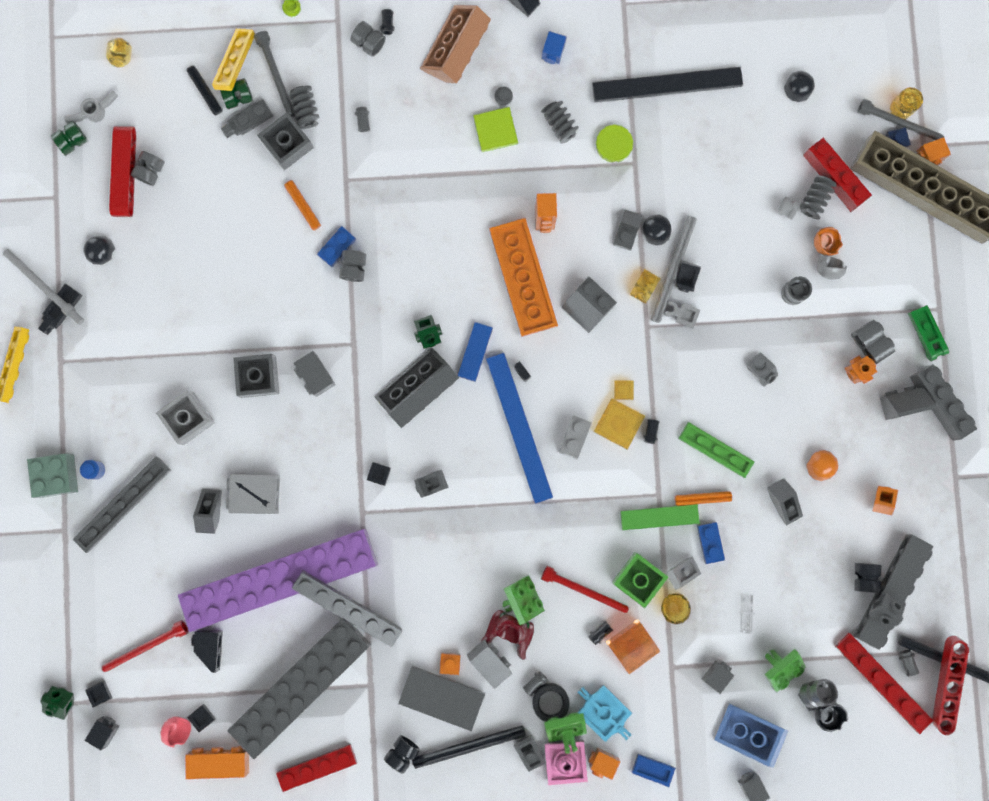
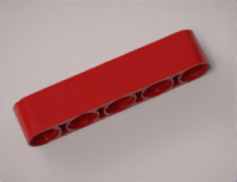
(122, 165)
(954, 693)

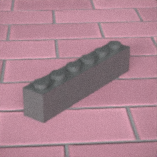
(898, 584)

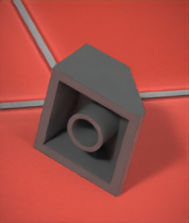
(589, 304)
(906, 403)

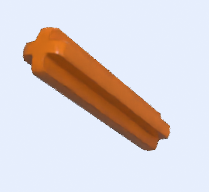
(302, 205)
(703, 498)

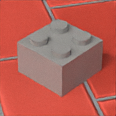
(185, 417)

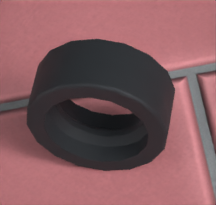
(555, 688)

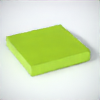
(495, 129)

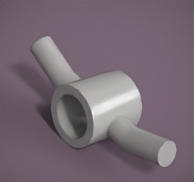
(86, 107)

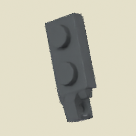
(247, 119)

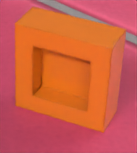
(450, 664)

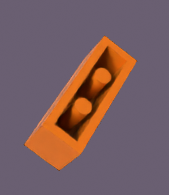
(545, 212)
(216, 763)

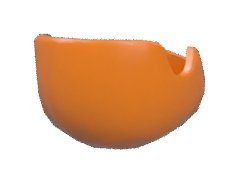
(828, 241)
(822, 465)

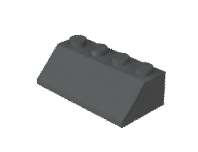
(416, 387)

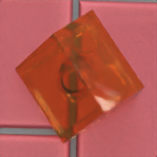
(633, 646)

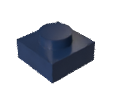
(899, 136)

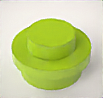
(291, 7)

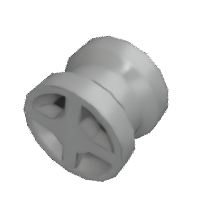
(788, 208)

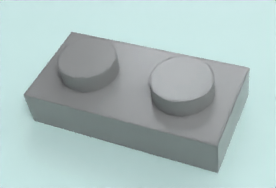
(683, 573)

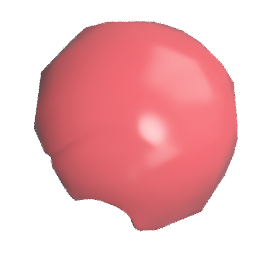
(175, 731)

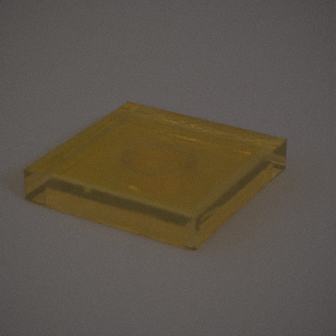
(619, 424)

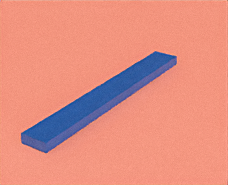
(519, 428)

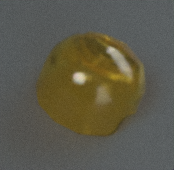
(675, 608)

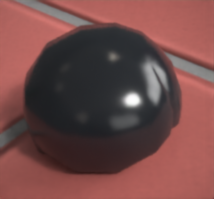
(799, 86)
(657, 229)
(98, 250)
(831, 717)

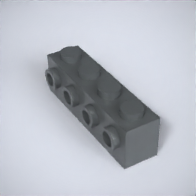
(949, 408)

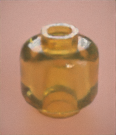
(118, 52)

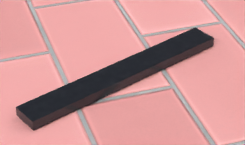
(667, 84)

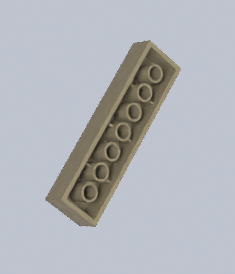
(924, 185)

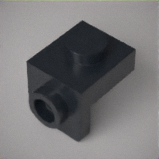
(687, 277)

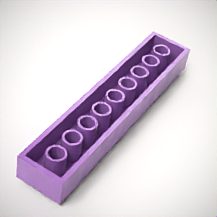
(275, 580)

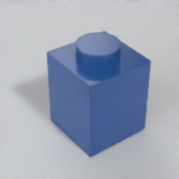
(553, 48)

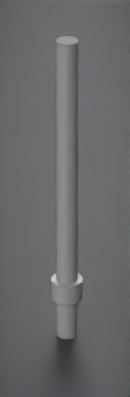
(65, 307)

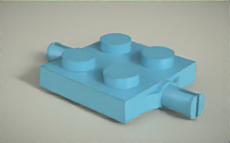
(604, 713)

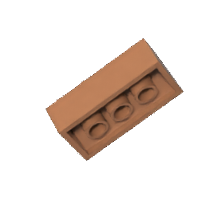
(456, 43)

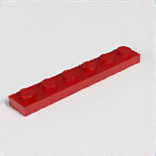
(884, 683)

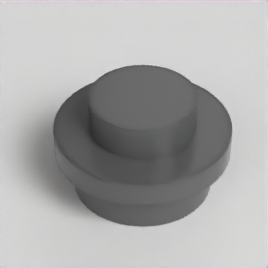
(503, 96)

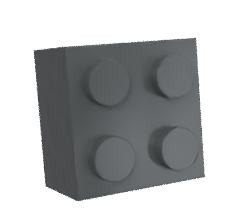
(285, 141)
(256, 375)

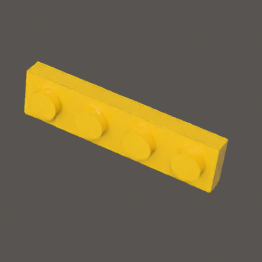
(233, 59)
(11, 364)

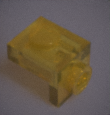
(645, 286)

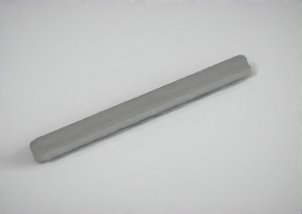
(673, 269)

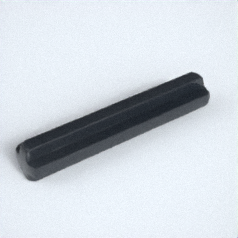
(204, 90)

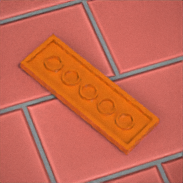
(523, 277)

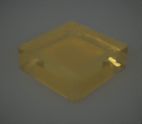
(623, 390)

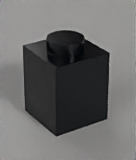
(102, 732)

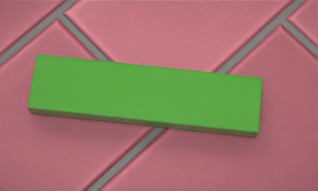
(716, 450)
(659, 517)

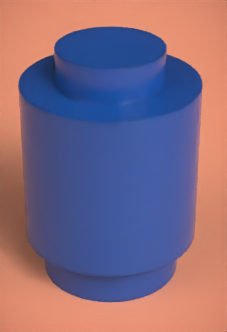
(92, 469)

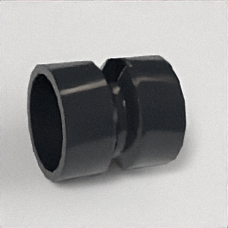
(868, 577)
(403, 752)

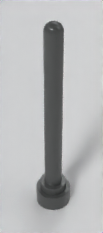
(262, 39)
(867, 108)

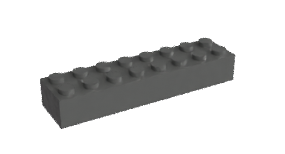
(299, 688)

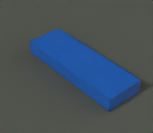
(475, 352)

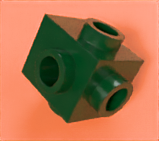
(427, 332)
(57, 702)

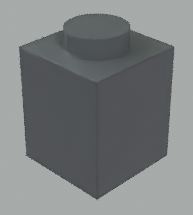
(718, 676)
(753, 787)

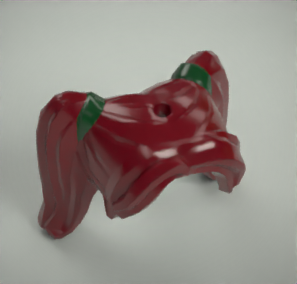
(508, 628)

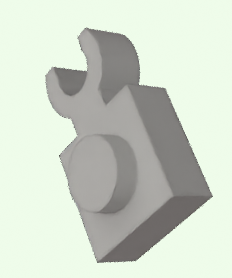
(685, 315)

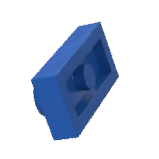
(333, 249)
(711, 543)

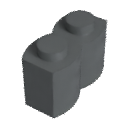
(873, 341)

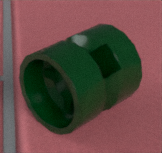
(230, 97)
(69, 138)

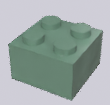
(52, 475)

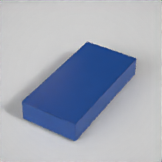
(653, 770)

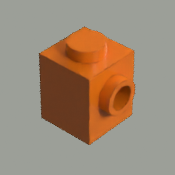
(935, 151)
(885, 500)
(603, 763)

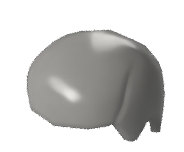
(830, 267)

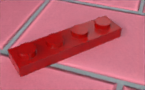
(316, 768)

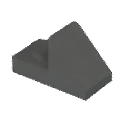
(627, 230)
(529, 753)

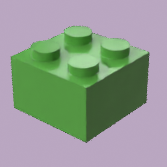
(639, 579)

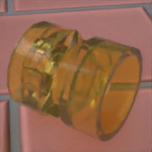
(906, 103)

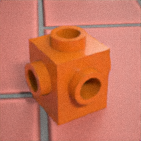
(855, 371)

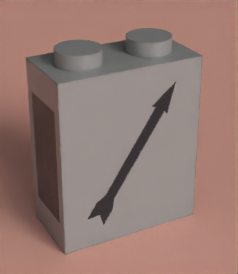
(253, 494)

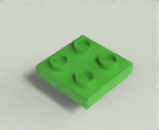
(523, 600)
(784, 669)
(566, 730)

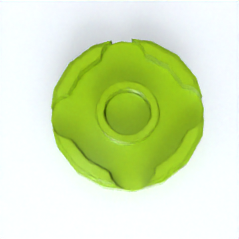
(614, 143)

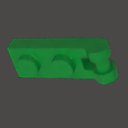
(928, 332)

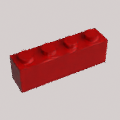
(830, 165)

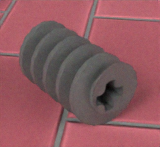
(302, 107)
(560, 121)
(816, 197)

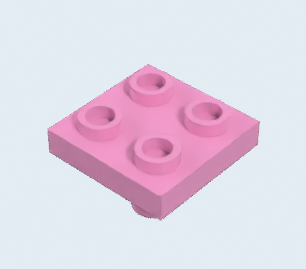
(564, 767)

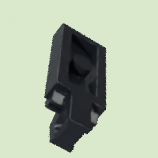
(53, 315)

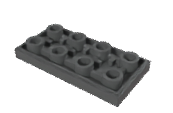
(441, 698)

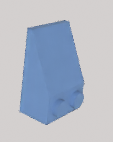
(751, 735)

